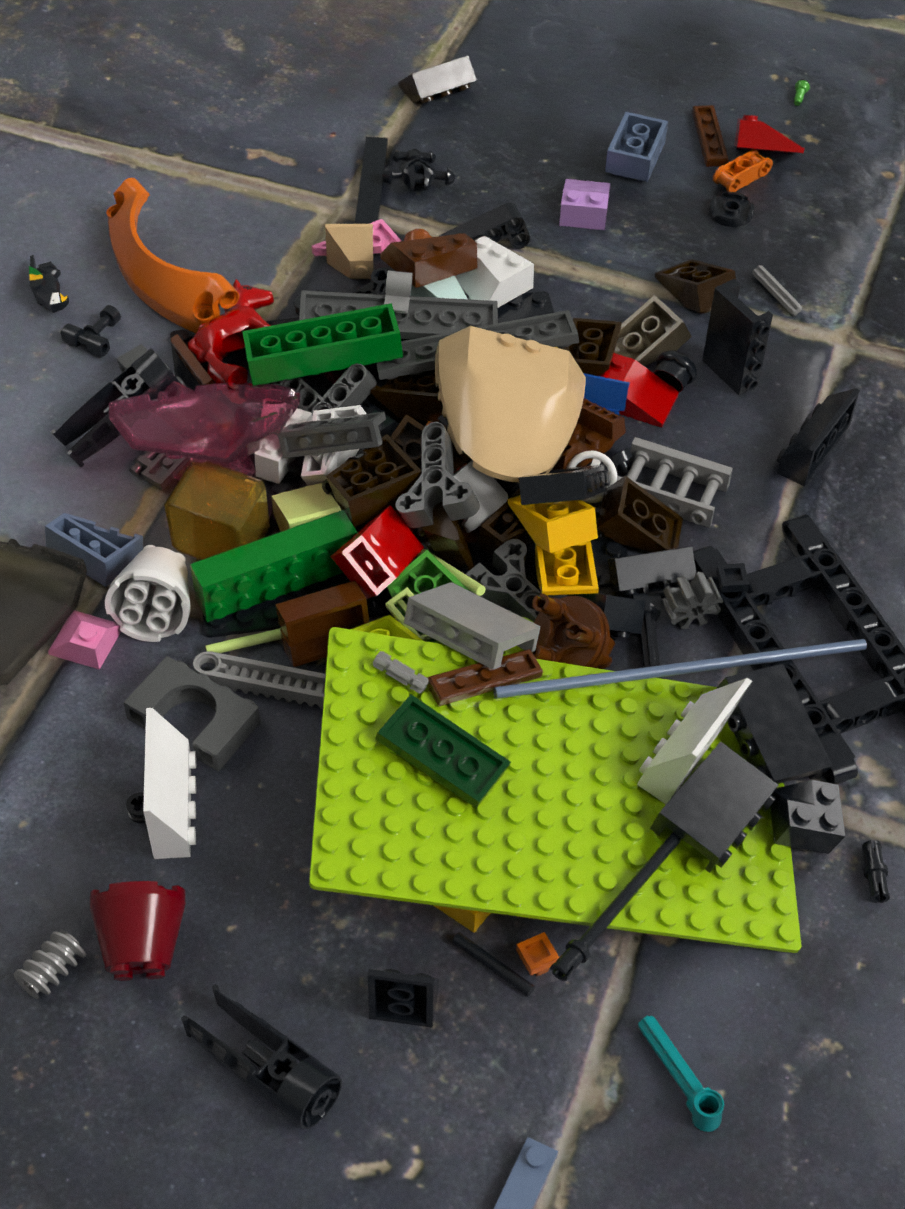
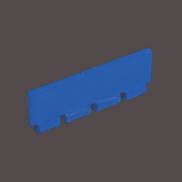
(606, 392)

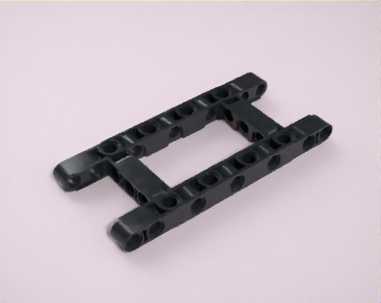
(818, 568)

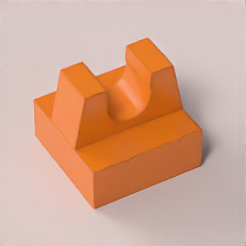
(537, 954)

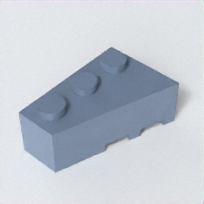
(102, 549)

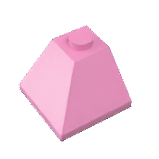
(85, 639)

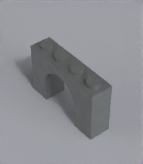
(176, 683)

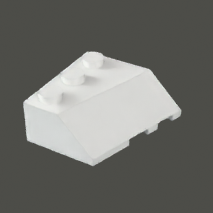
(499, 274)

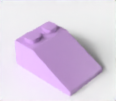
(584, 204)

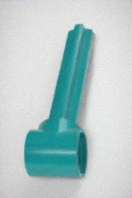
(687, 1081)

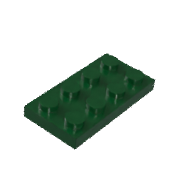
(443, 750)

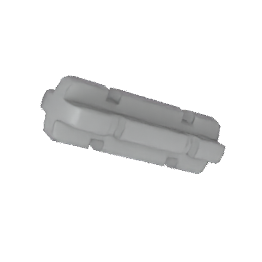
(400, 672)

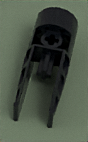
(144, 376)
(302, 1090)

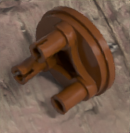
(571, 630)

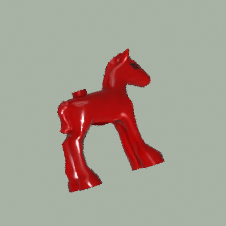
(225, 335)

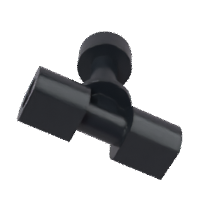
(90, 334)

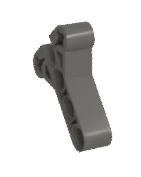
(436, 483)
(510, 562)

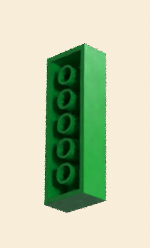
(322, 344)
(270, 566)

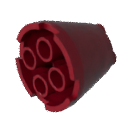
(137, 927)

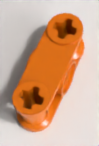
(742, 170)

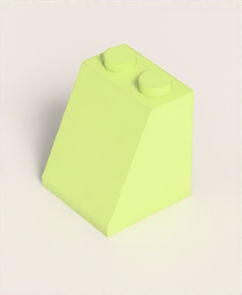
(302, 506)

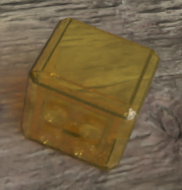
(216, 510)

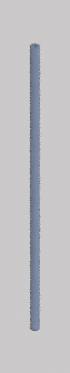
(677, 668)

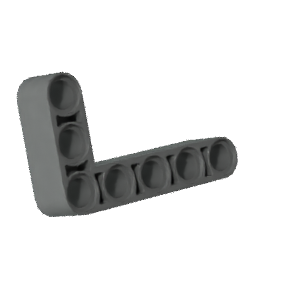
(346, 386)

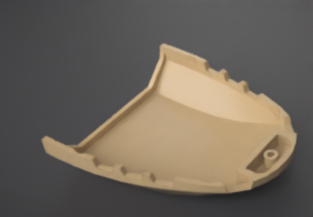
(508, 400)

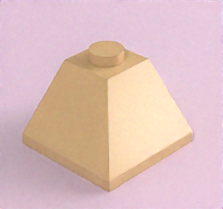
(350, 249)

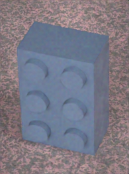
(636, 146)

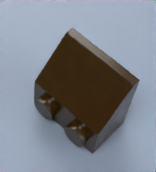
(447, 539)

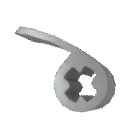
(398, 290)

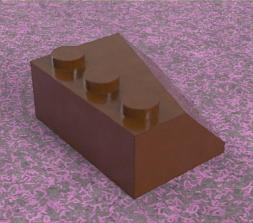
(432, 257)

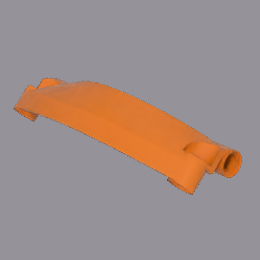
(171, 291)

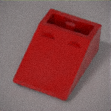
(378, 552)

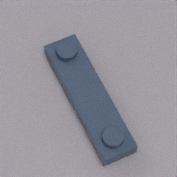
(527, 1176)

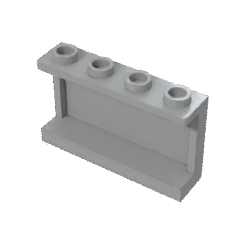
(470, 623)

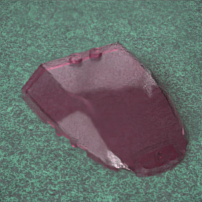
(206, 424)

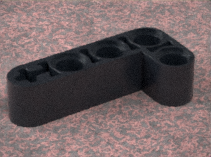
(497, 225)

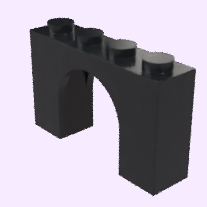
(564, 484)

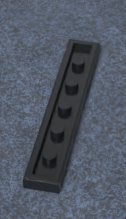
(371, 180)

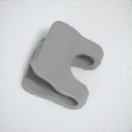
(488, 492)

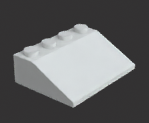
(689, 740)
(168, 788)

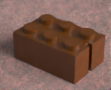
(309, 618)

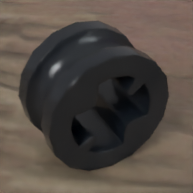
(135, 800)

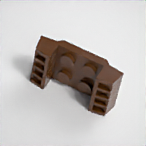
(594, 431)

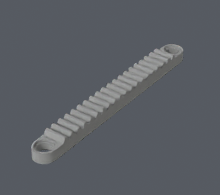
(263, 678)

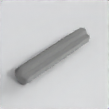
(777, 290)

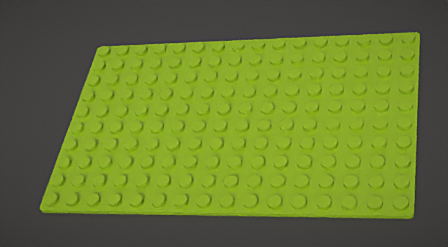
(554, 829)

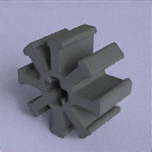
(692, 600)

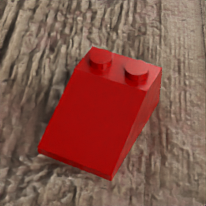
(758, 135)
(648, 395)

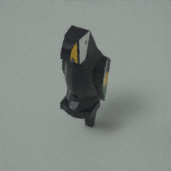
(46, 285)

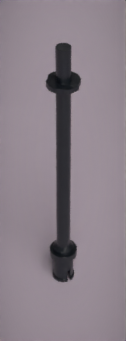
(578, 950)

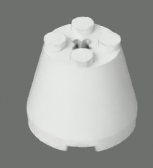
(151, 595)

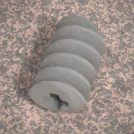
(49, 963)

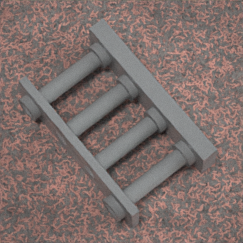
(688, 468)

